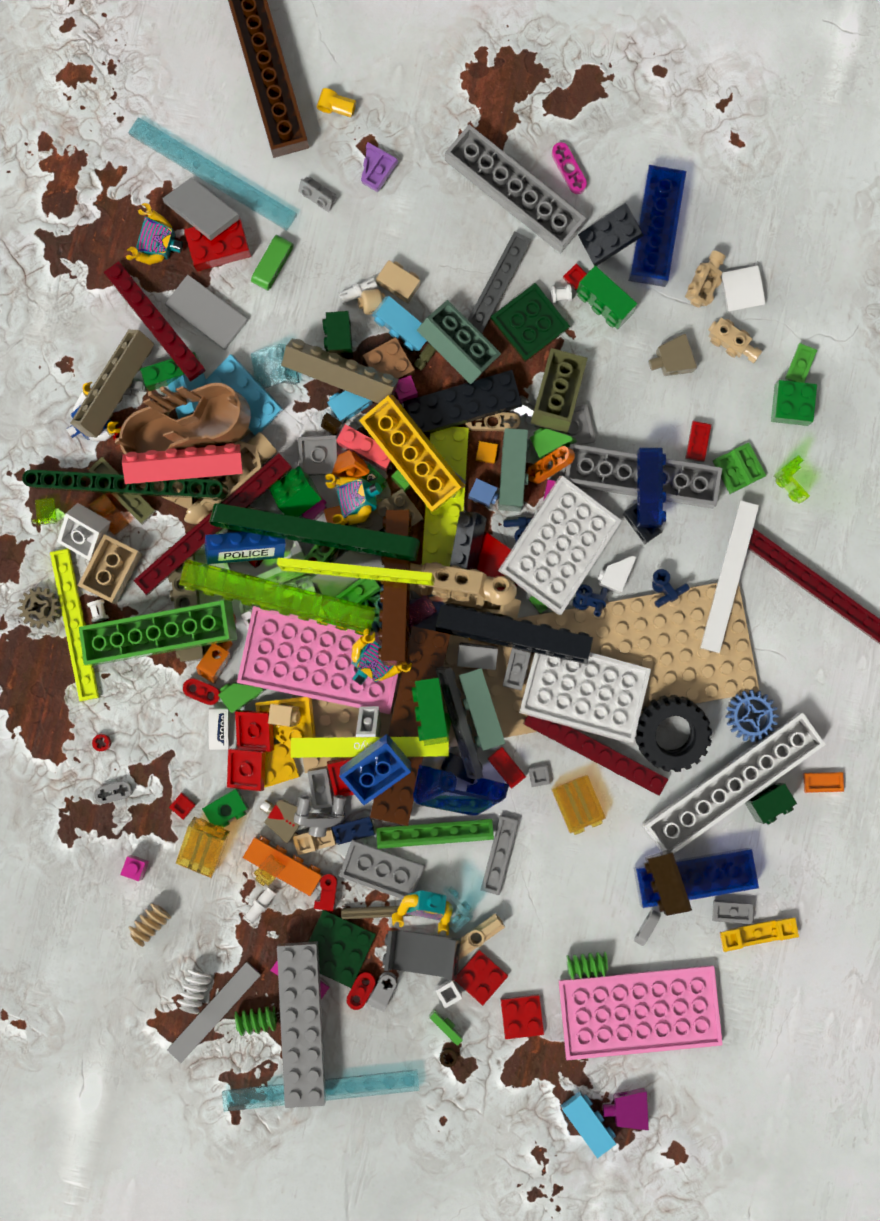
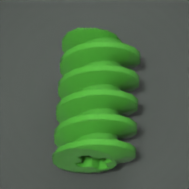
(588, 965)
(255, 1021)

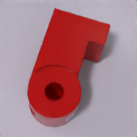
(328, 893)

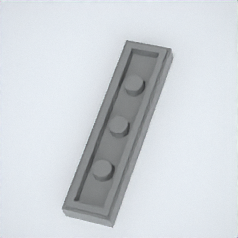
(499, 855)

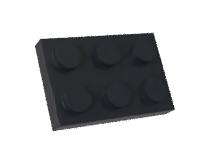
(610, 234)

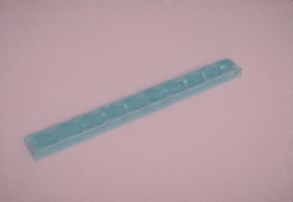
(212, 173)
(335, 1089)

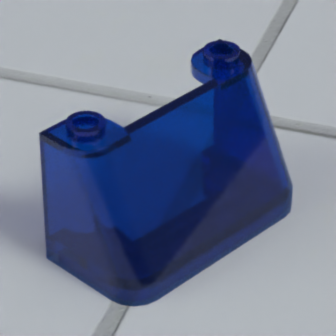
(437, 790)

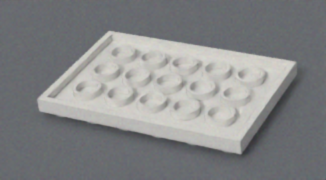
(560, 545)
(590, 697)

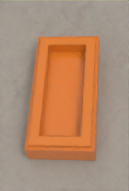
(823, 782)

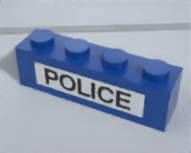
(242, 547)

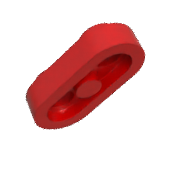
(201, 692)
(360, 990)

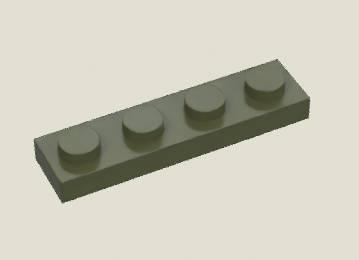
(133, 503)

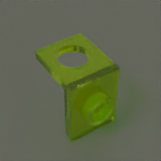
(45, 512)

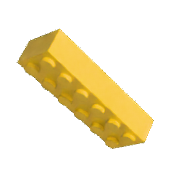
(412, 453)

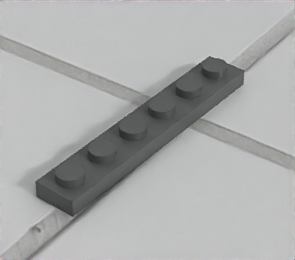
(498, 281)
(458, 719)

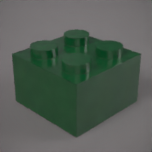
(338, 331)
(771, 803)

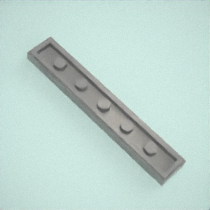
(214, 1012)

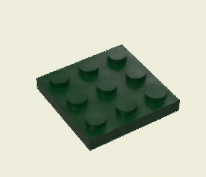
(530, 322)
(341, 947)

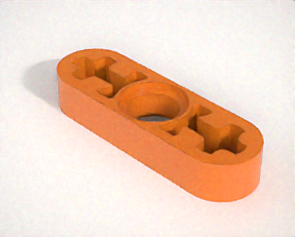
(558, 464)

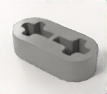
(114, 797)
(647, 927)

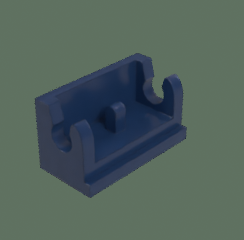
(353, 830)

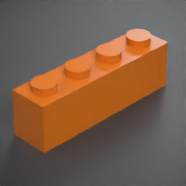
(295, 871)

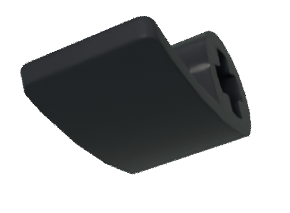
(456, 766)

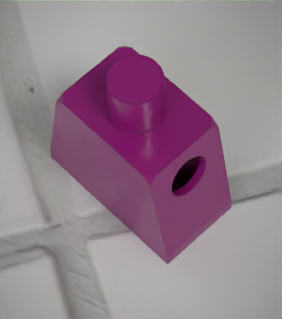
(629, 1109)

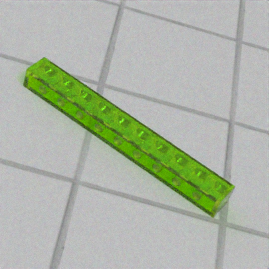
(277, 596)

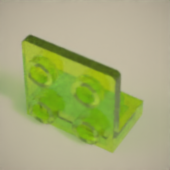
(785, 480)

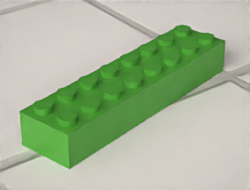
(158, 633)

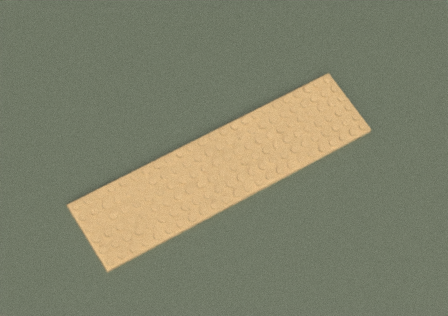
(627, 630)

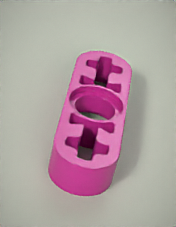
(567, 154)

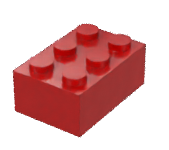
(223, 249)

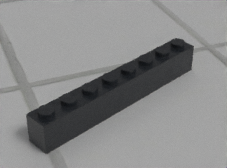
(514, 634)

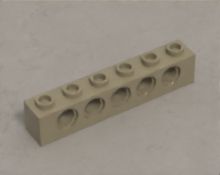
(177, 596)

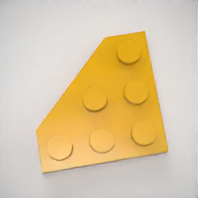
(305, 727)

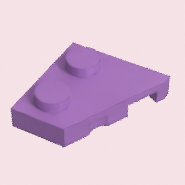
(377, 167)

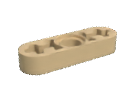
(507, 416)

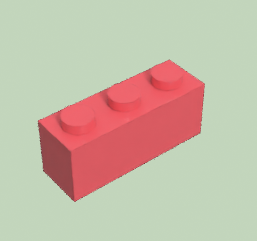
(364, 447)

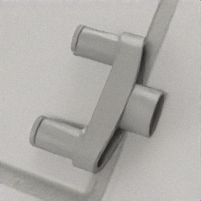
(320, 822)

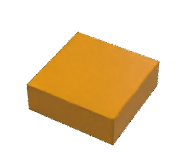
(486, 452)

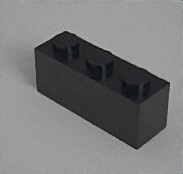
(468, 540)

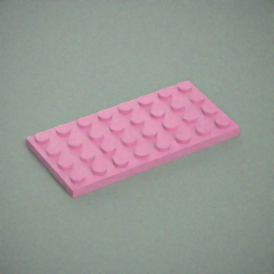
(308, 661)
(640, 1012)

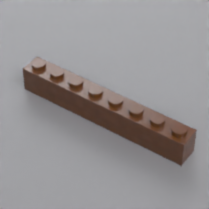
(395, 598)

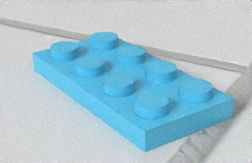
(261, 403)

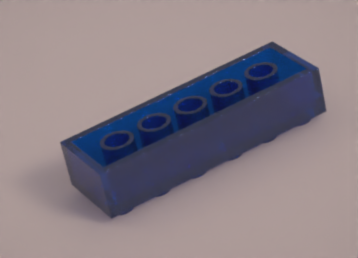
(659, 225)
(706, 876)

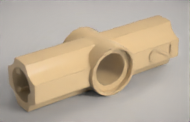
(486, 929)

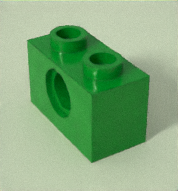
(234, 800)

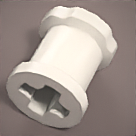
(561, 293)
(93, 605)

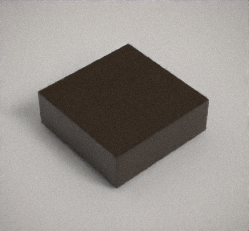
(331, 424)

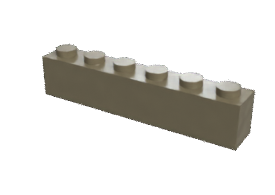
(338, 371)
(112, 383)

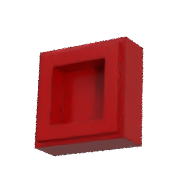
(574, 276)
(182, 806)

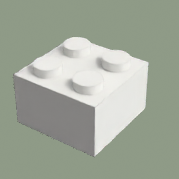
(82, 530)

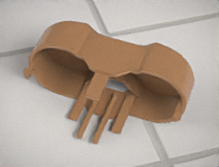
(218, 419)

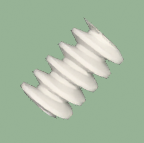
(194, 991)

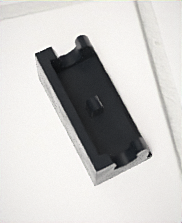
(646, 534)

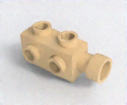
(706, 280)
(728, 340)

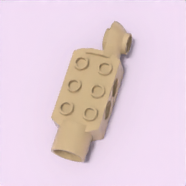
(253, 456)
(464, 586)

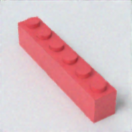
(182, 463)

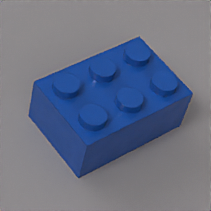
(375, 769)

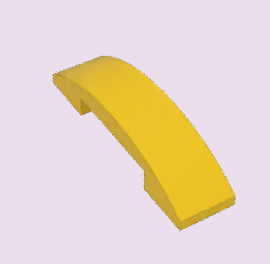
(758, 933)

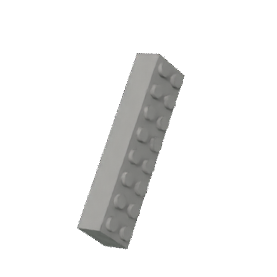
(514, 188)
(617, 473)
(301, 1024)

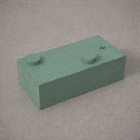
(458, 341)
(513, 469)
(482, 710)

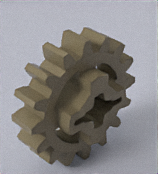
(31, 610)

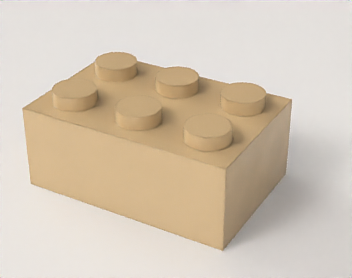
(110, 569)

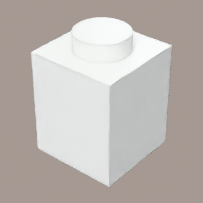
(448, 993)

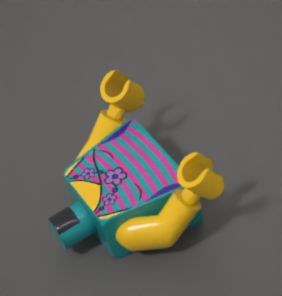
(155, 239)
(355, 498)
(365, 658)
(425, 905)

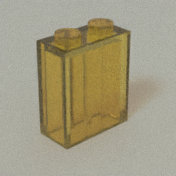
(578, 804)
(202, 847)

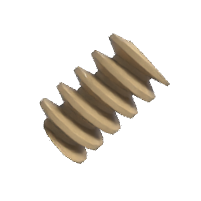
(149, 924)

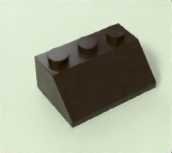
(667, 883)

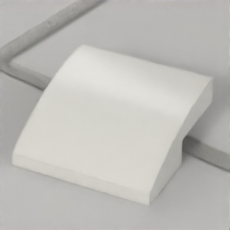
(742, 288)

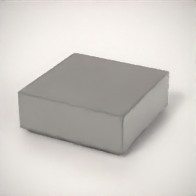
(539, 775)

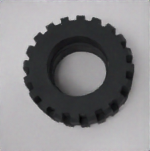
(694, 746)

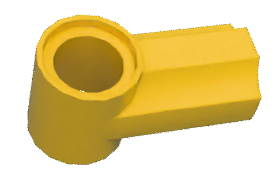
(332, 102)

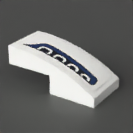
(218, 728)

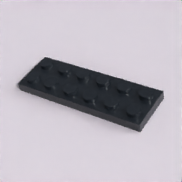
(464, 403)

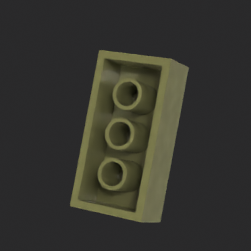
(559, 390)

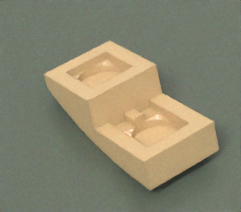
(306, 843)

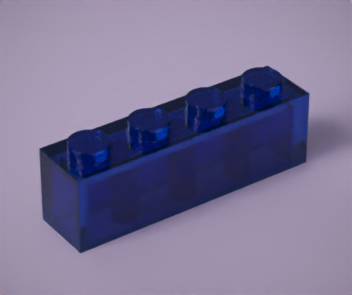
(650, 487)

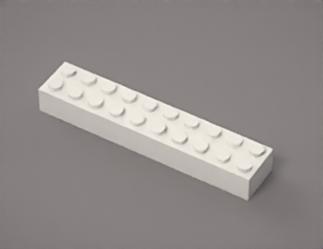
(734, 784)

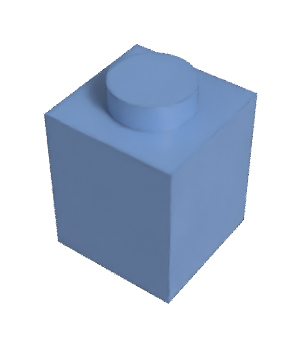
(483, 493)

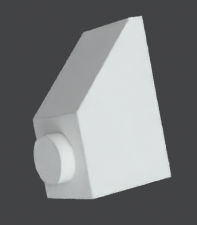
(616, 575)
(368, 722)

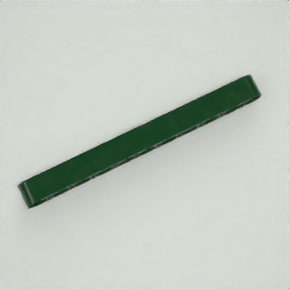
(115, 485)
(315, 532)

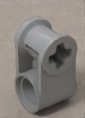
(382, 994)

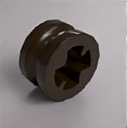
(442, 1058)

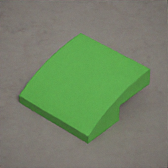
(739, 468)

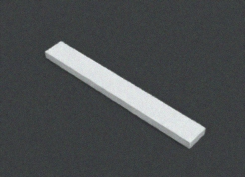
(729, 576)

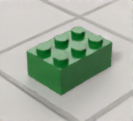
(606, 298)
(430, 712)

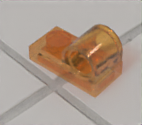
(106, 508)

